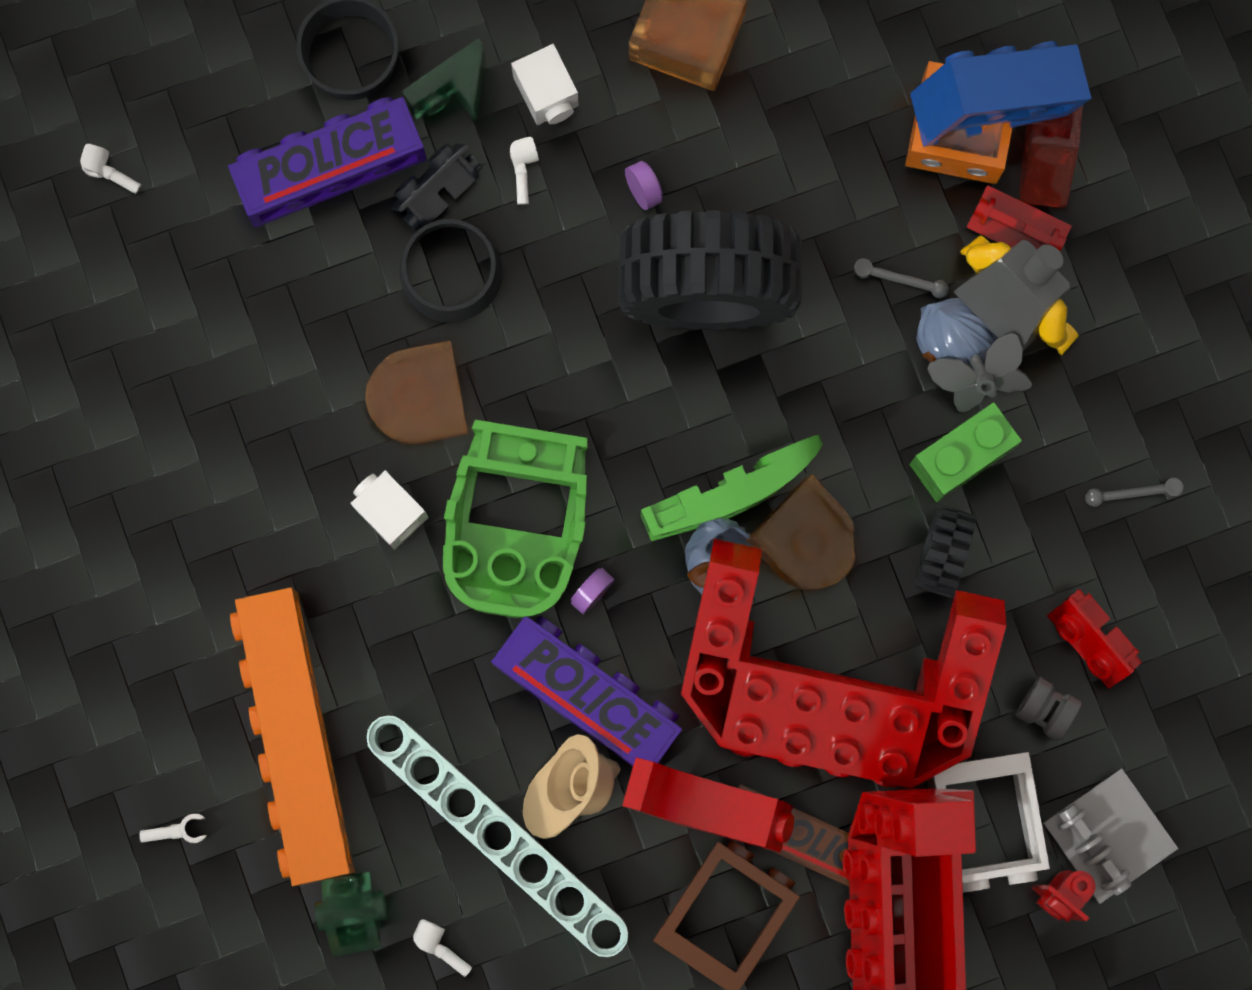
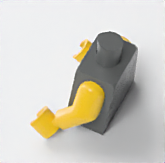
(1018, 291)

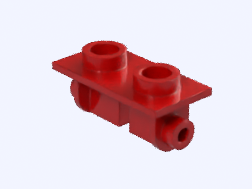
(1012, 220)
(1107, 656)
(1066, 895)

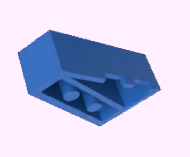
(1000, 89)

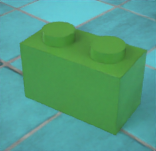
(965, 452)

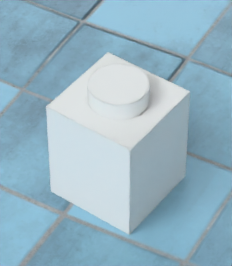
(545, 85)
(388, 508)

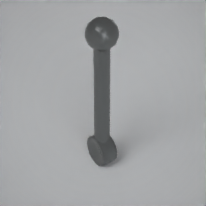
(863, 268)
(1171, 488)

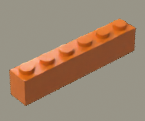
(293, 737)

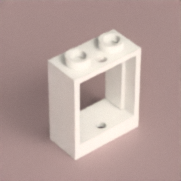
(1020, 767)

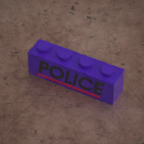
(327, 161)
(585, 694)

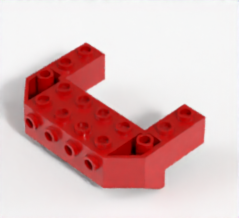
(829, 717)
(908, 889)

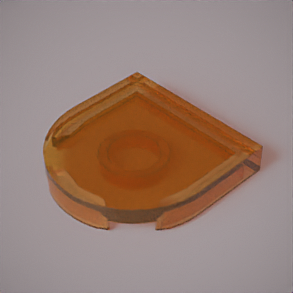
(417, 395)
(807, 538)

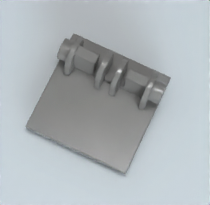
(1111, 835)

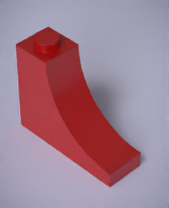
(708, 806)

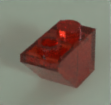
(1050, 160)

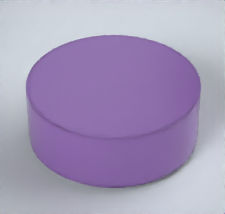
(644, 185)
(592, 590)

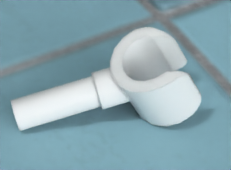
(522, 153)
(94, 164)
(173, 831)
(427, 939)

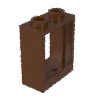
(773, 881)

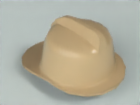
(569, 786)

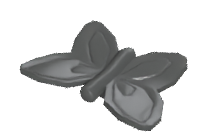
(972, 384)

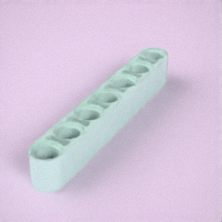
(475, 824)

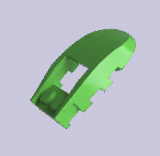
(733, 495)
(508, 568)

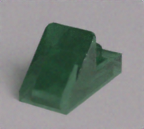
(457, 75)

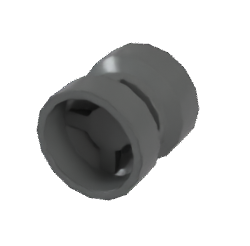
(1040, 701)

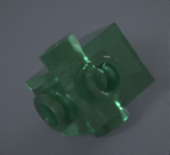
(351, 913)

